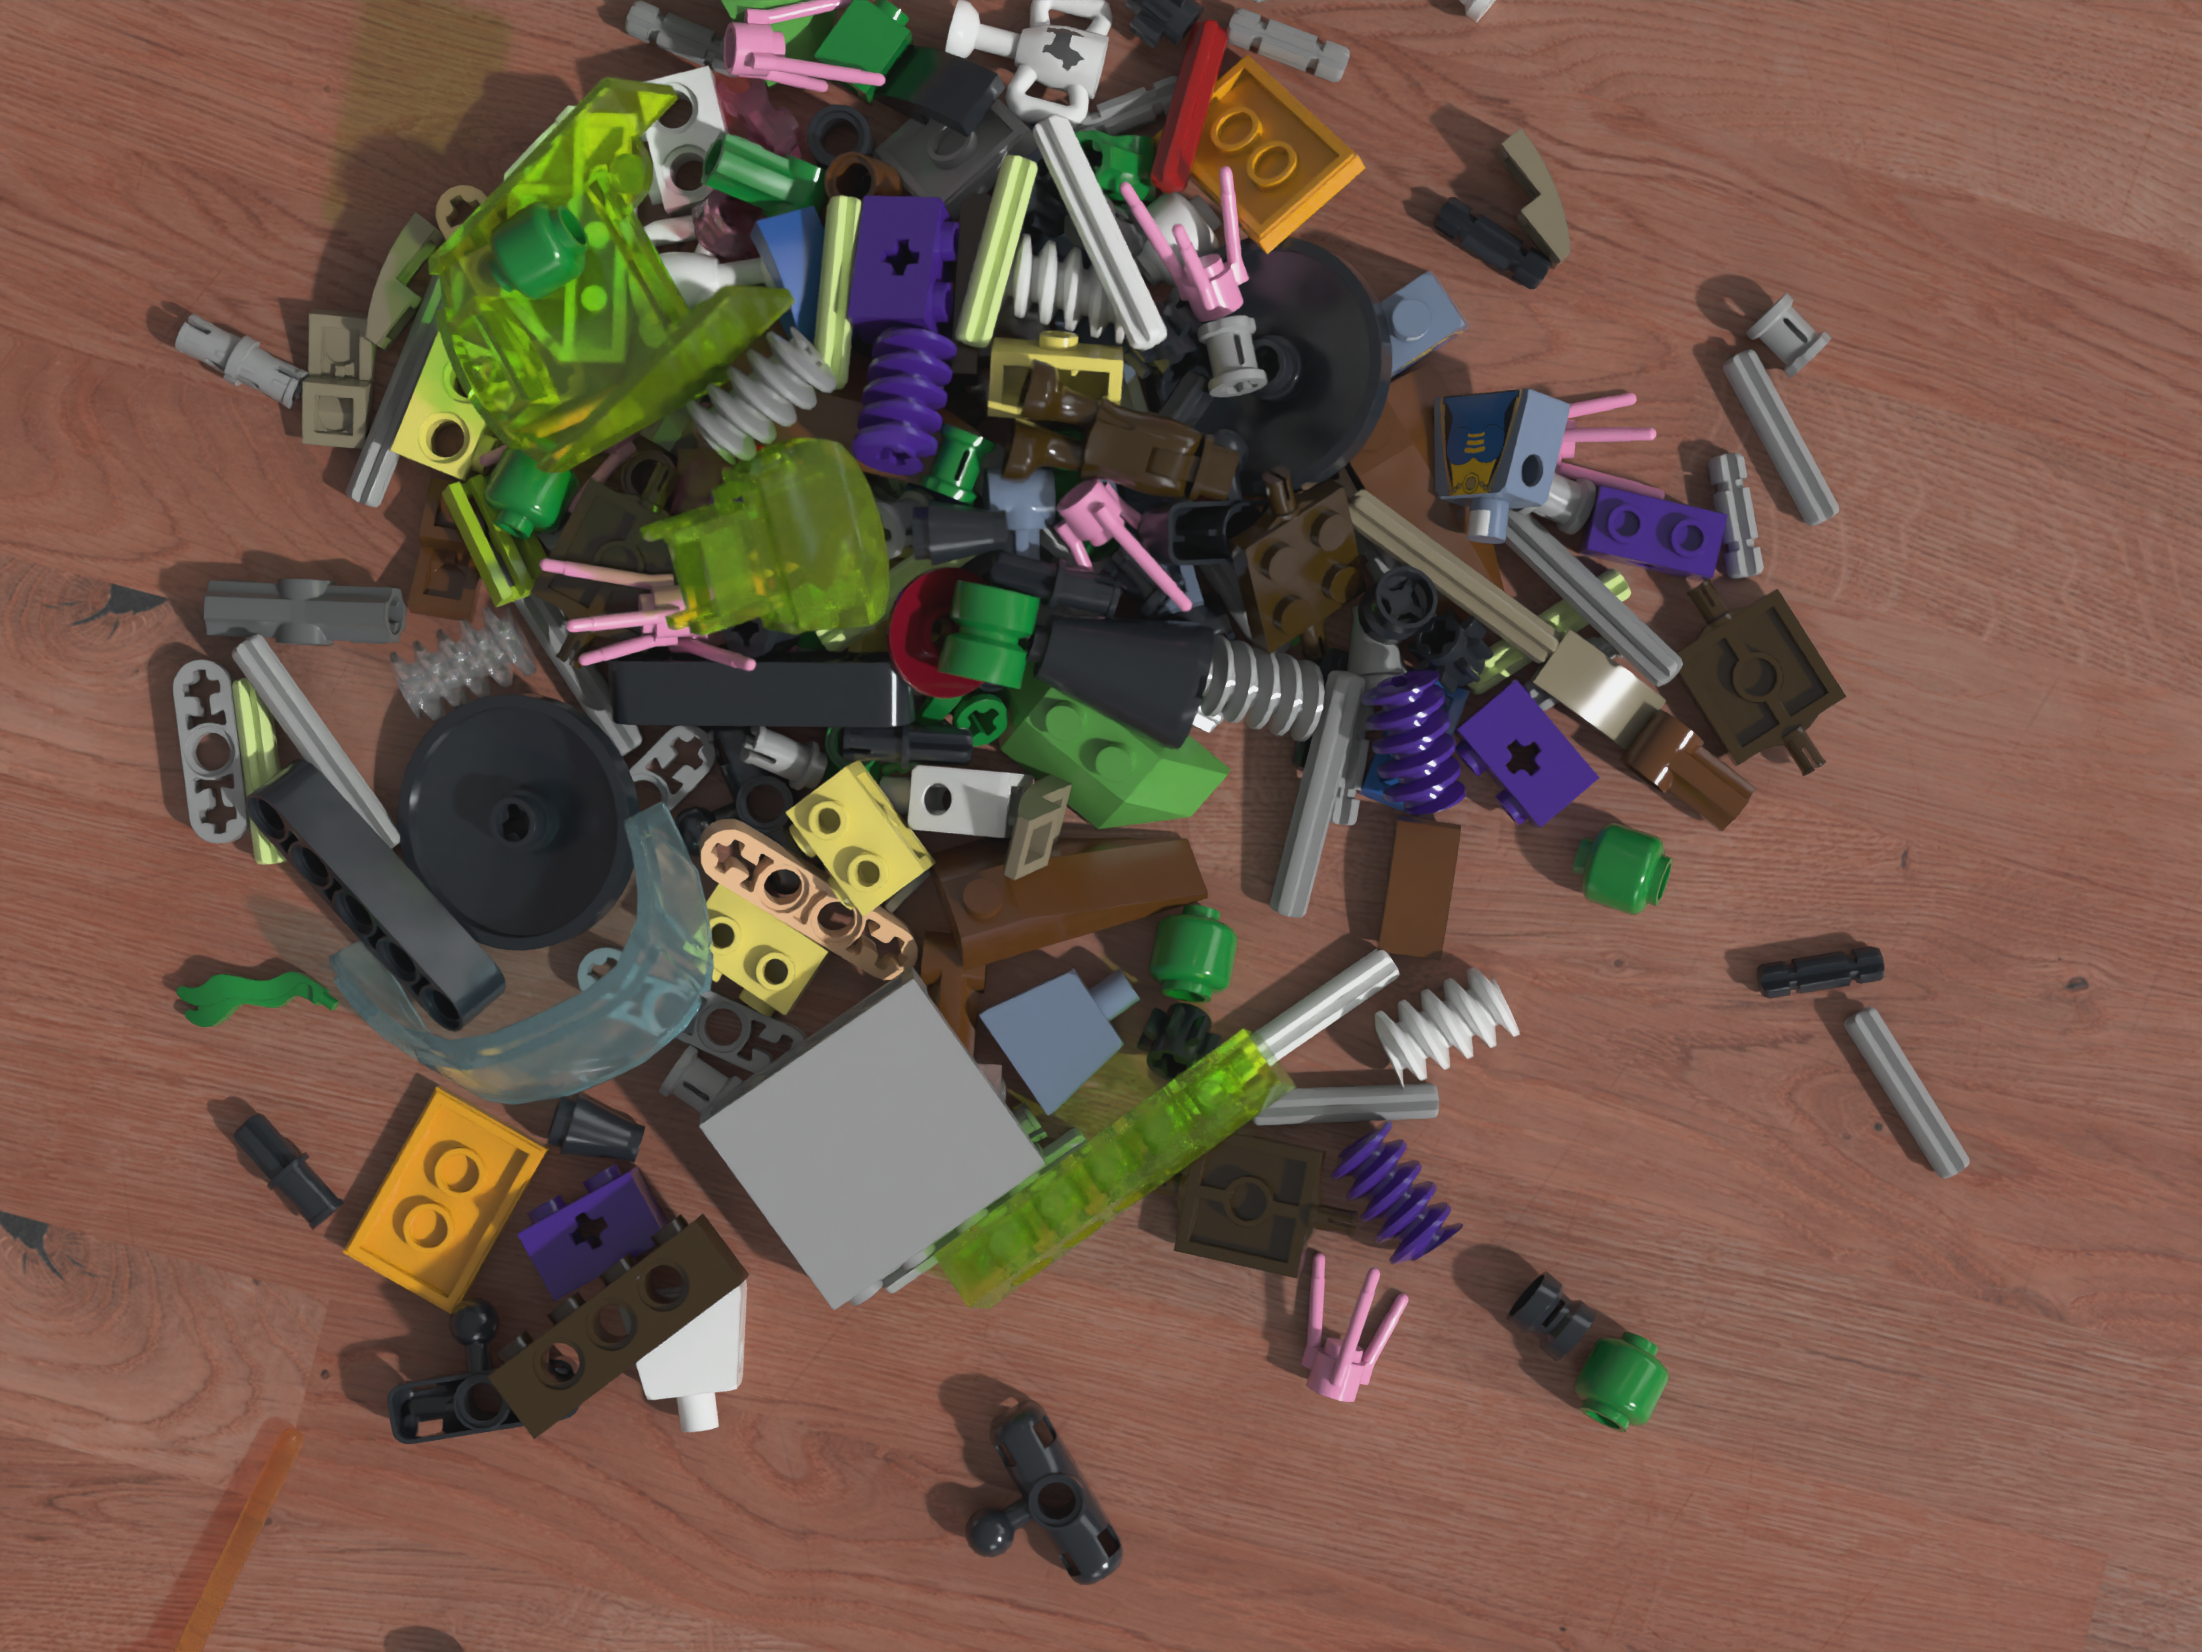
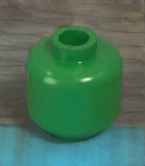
(538, 250)
(528, 497)
(1623, 868)
(1193, 954)
(1621, 1381)

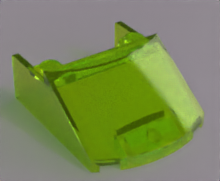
(618, 339)

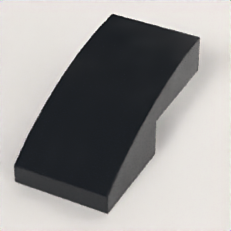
(940, 88)

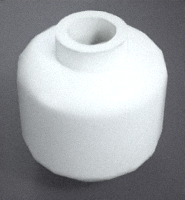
(1198, 222)

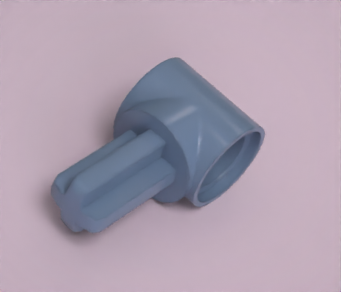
(1027, 504)

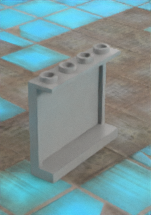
(872, 1141)

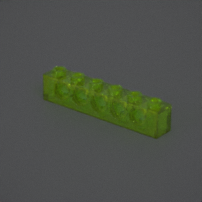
(1114, 1170)

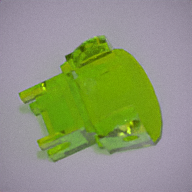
(796, 551)

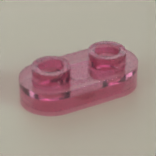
(725, 225)

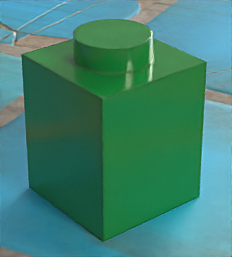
(867, 39)

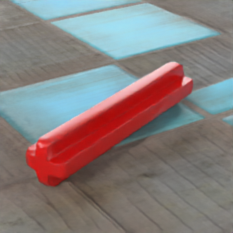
(1189, 107)

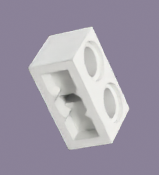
(677, 146)

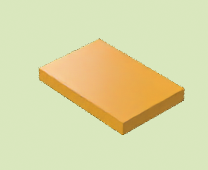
(1277, 151)
(446, 1199)

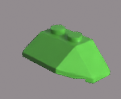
(1111, 769)

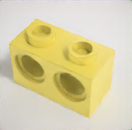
(438, 404)

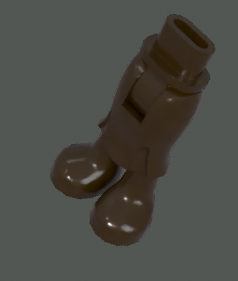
(1117, 443)

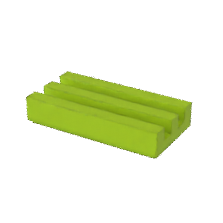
(456, 498)

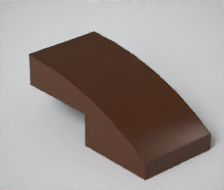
(445, 575)
(1419, 887)

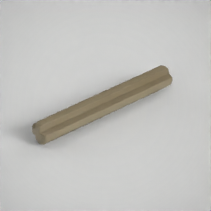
(1453, 577)

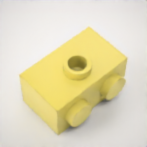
(1081, 366)

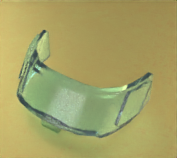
(592, 1034)

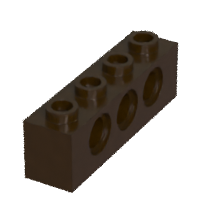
(545, 1396)

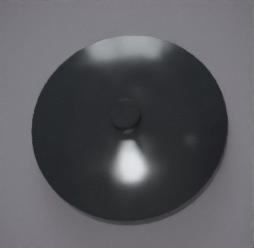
(1322, 359)
(519, 820)

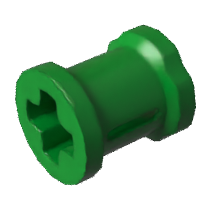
(957, 463)
(982, 715)

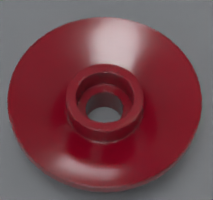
(910, 627)

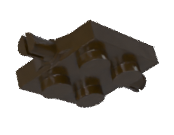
(608, 534)
(1297, 564)
(1757, 677)
(1254, 1204)

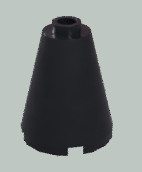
(1127, 670)

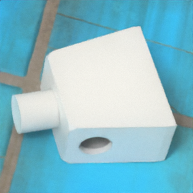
(980, 804)
(697, 1359)

